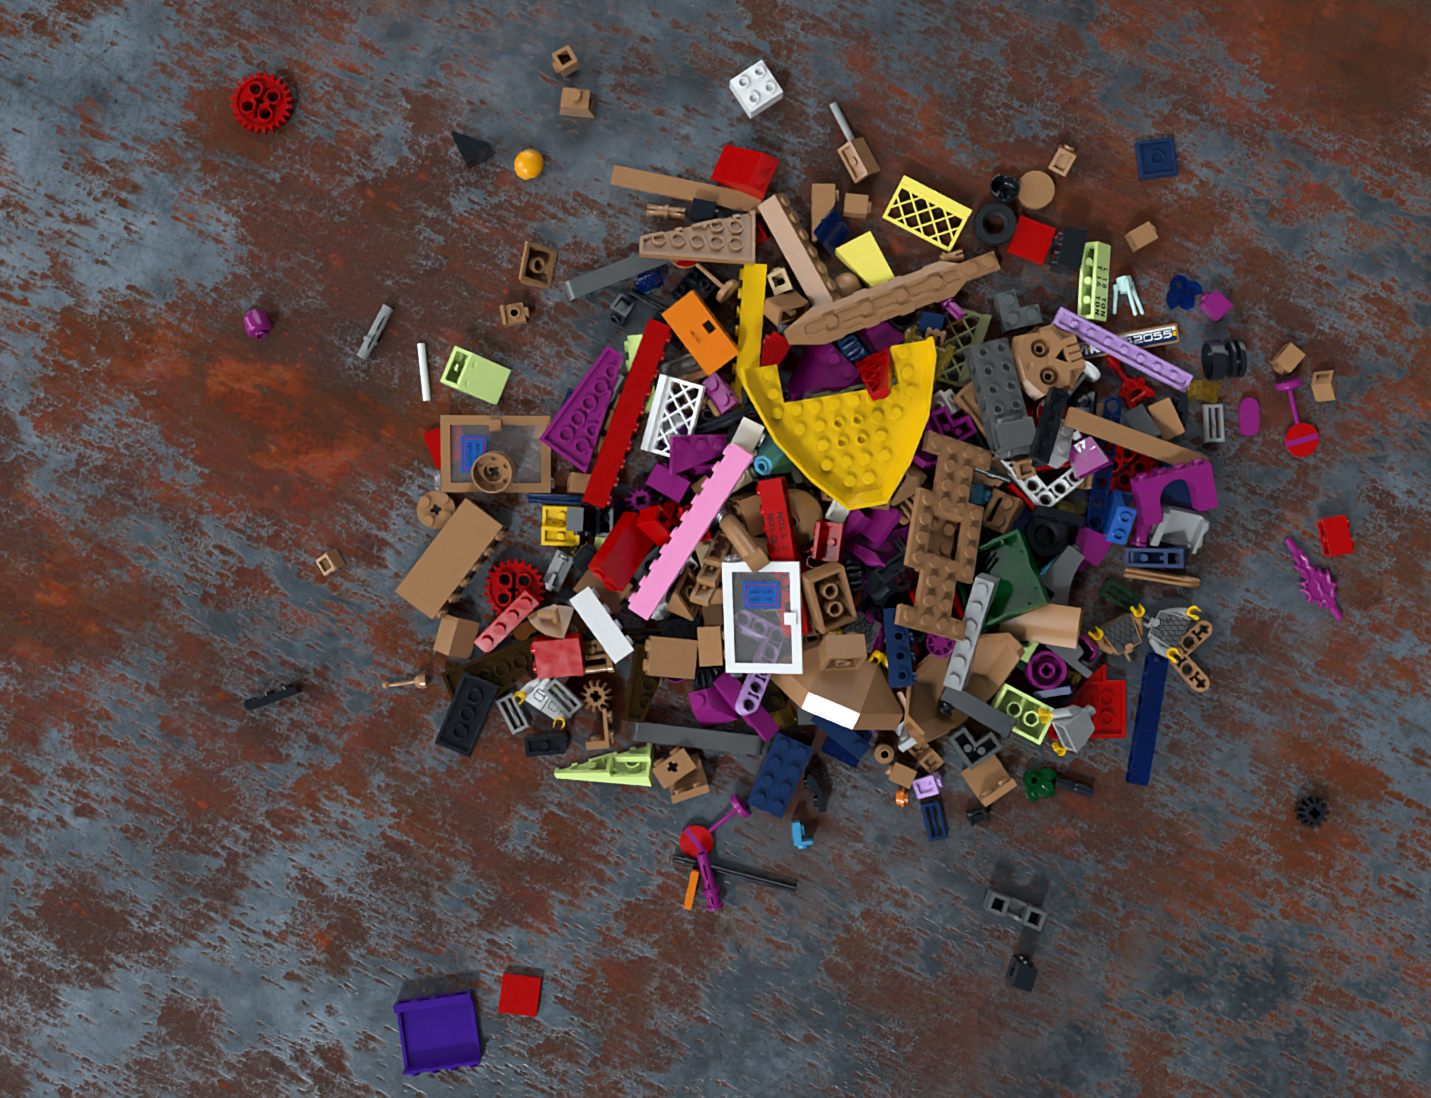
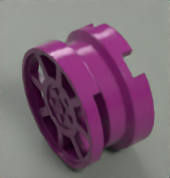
(940, 646)

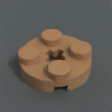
(427, 503)

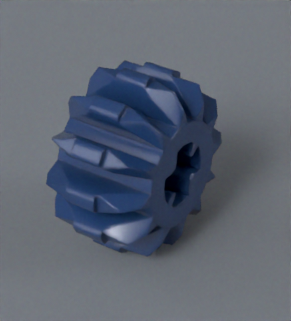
(853, 347)

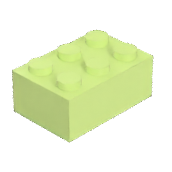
(1024, 709)

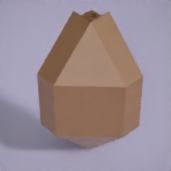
(992, 664)
(845, 696)

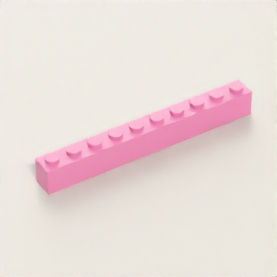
(691, 531)

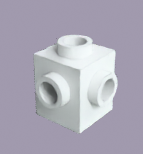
(945, 399)

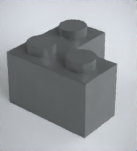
(1013, 318)
(973, 750)

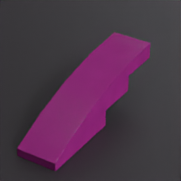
(759, 720)

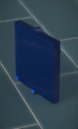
(831, 231)

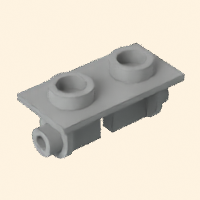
(557, 571)

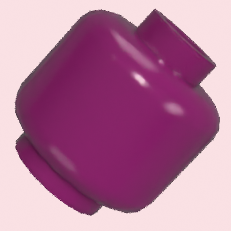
(257, 323)

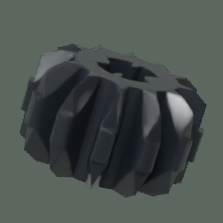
(854, 575)
(705, 676)
(1315, 817)

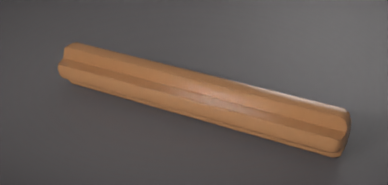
(1161, 577)

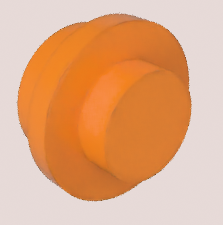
(902, 797)

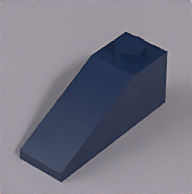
(1159, 557)
(844, 736)

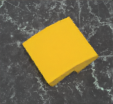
(554, 526)

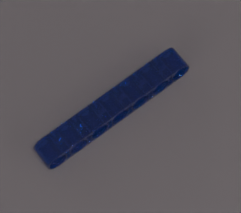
(1104, 473)
(1147, 719)

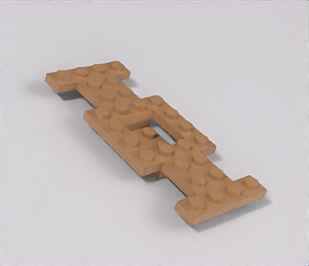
(933, 532)

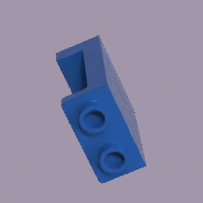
(1118, 517)

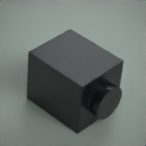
(703, 210)

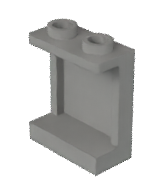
(1180, 527)

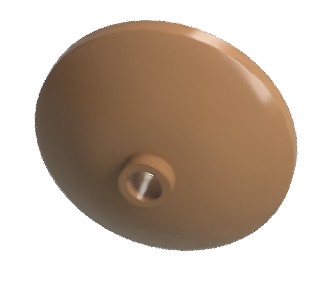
(806, 512)

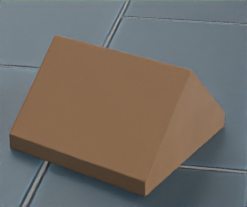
(537, 265)
(680, 599)
(456, 636)

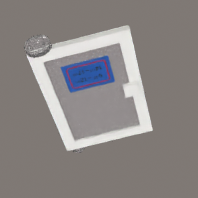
(762, 617)

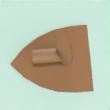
(552, 620)

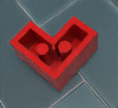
(659, 522)

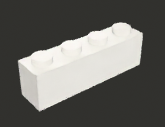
(601, 624)

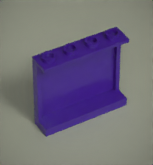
(438, 1032)

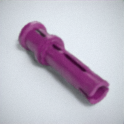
(710, 889)

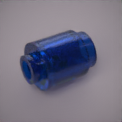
(649, 281)

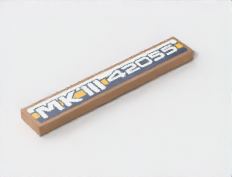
(1142, 338)

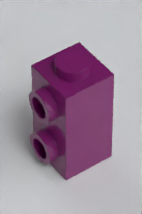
(854, 524)

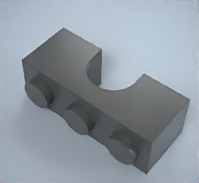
(1014, 908)

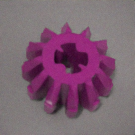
(640, 494)

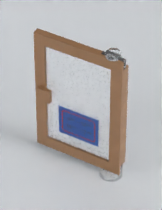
(471, 436)

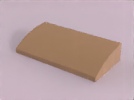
(1047, 625)

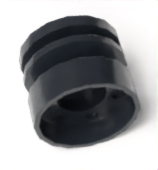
(1224, 359)

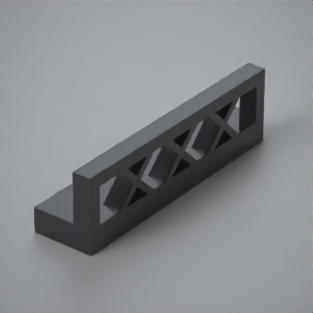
(1048, 427)

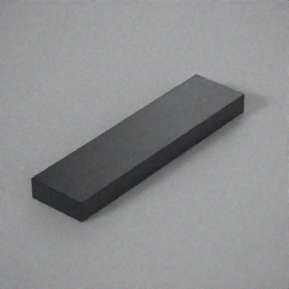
(979, 710)

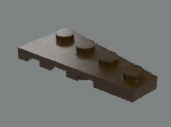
(640, 687)

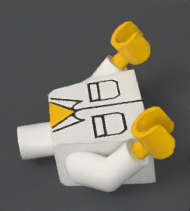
(540, 700)

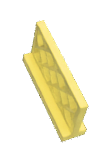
(935, 198)

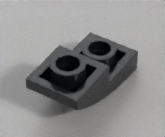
(1181, 406)
(813, 787)

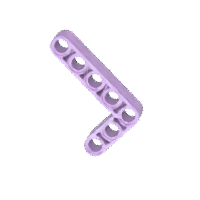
(748, 695)

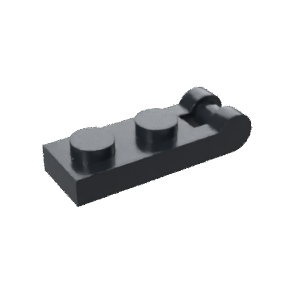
(271, 696)

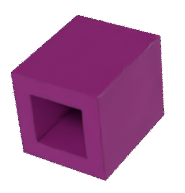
(1214, 305)

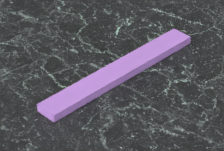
(1122, 350)

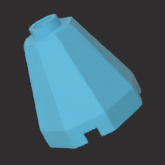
(771, 459)

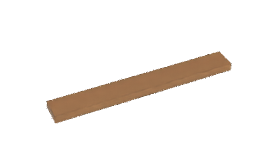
(683, 189)
(1128, 438)

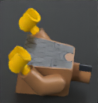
(1121, 634)

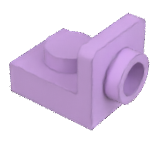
(928, 785)

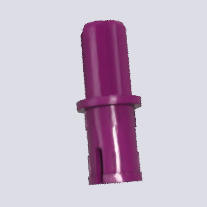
(950, 306)

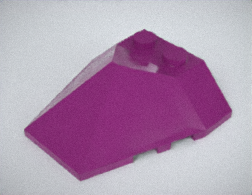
(822, 370)

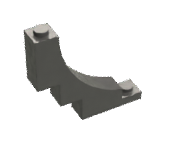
(1058, 580)

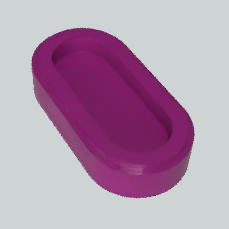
(1248, 417)

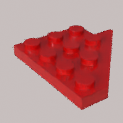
(1108, 700)

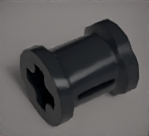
(977, 815)

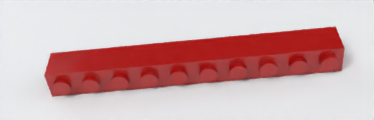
(626, 413)

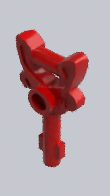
(1129, 385)

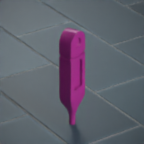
(862, 554)

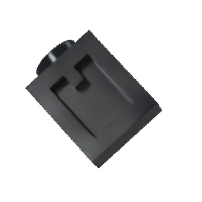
(620, 309)

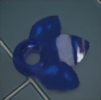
(1182, 296)

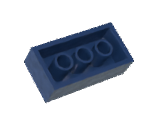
(779, 774)

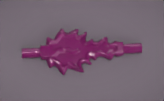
(1317, 585)

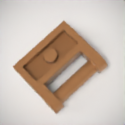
(1005, 513)
(594, 650)

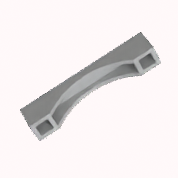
(975, 615)

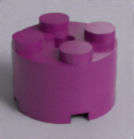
(1050, 679)

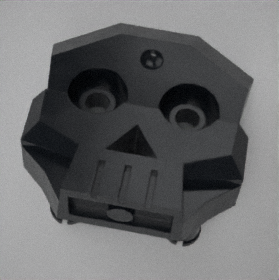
(892, 583)

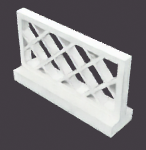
(659, 411)

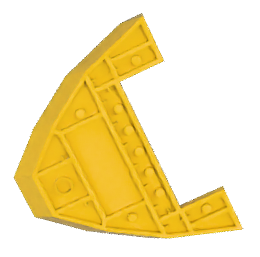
(846, 440)

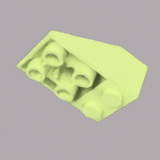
(475, 375)

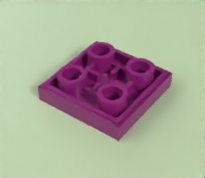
(881, 525)

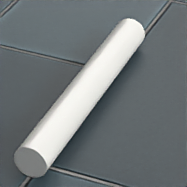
(424, 372)

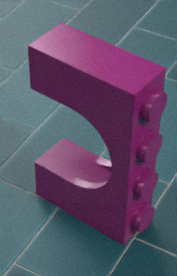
(1148, 489)

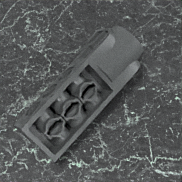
(1000, 399)

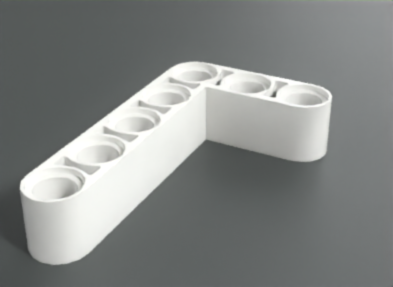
(1042, 490)

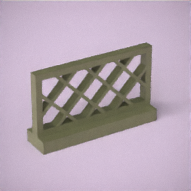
(979, 337)

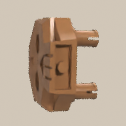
(1033, 365)

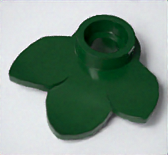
(1041, 785)

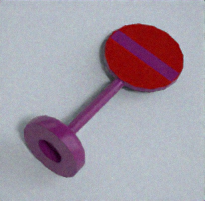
(1302, 437)
(698, 838)

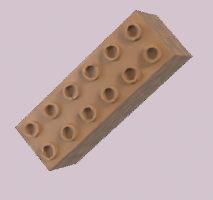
(452, 559)

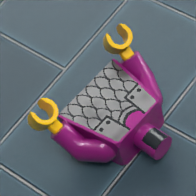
(870, 628)

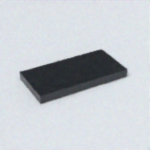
(467, 714)

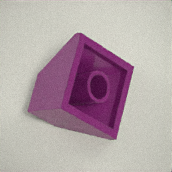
(711, 707)

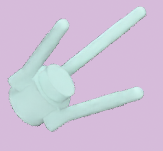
(1126, 286)

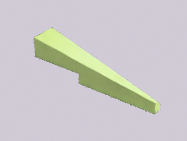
(628, 767)

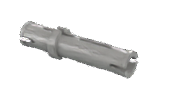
(375, 331)

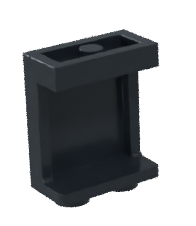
(546, 743)

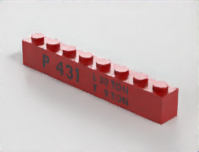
(780, 530)

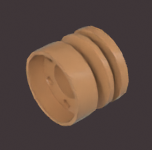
(483, 473)

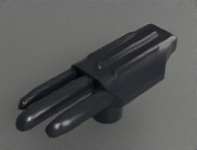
(981, 568)

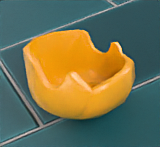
(528, 164)

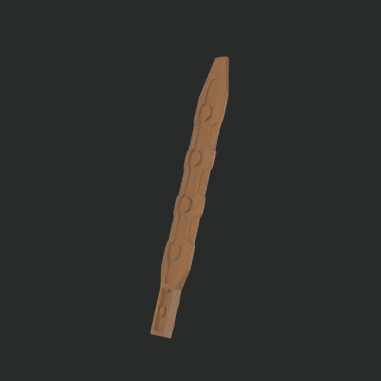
(894, 298)

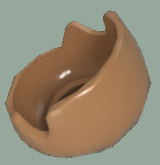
(847, 284)

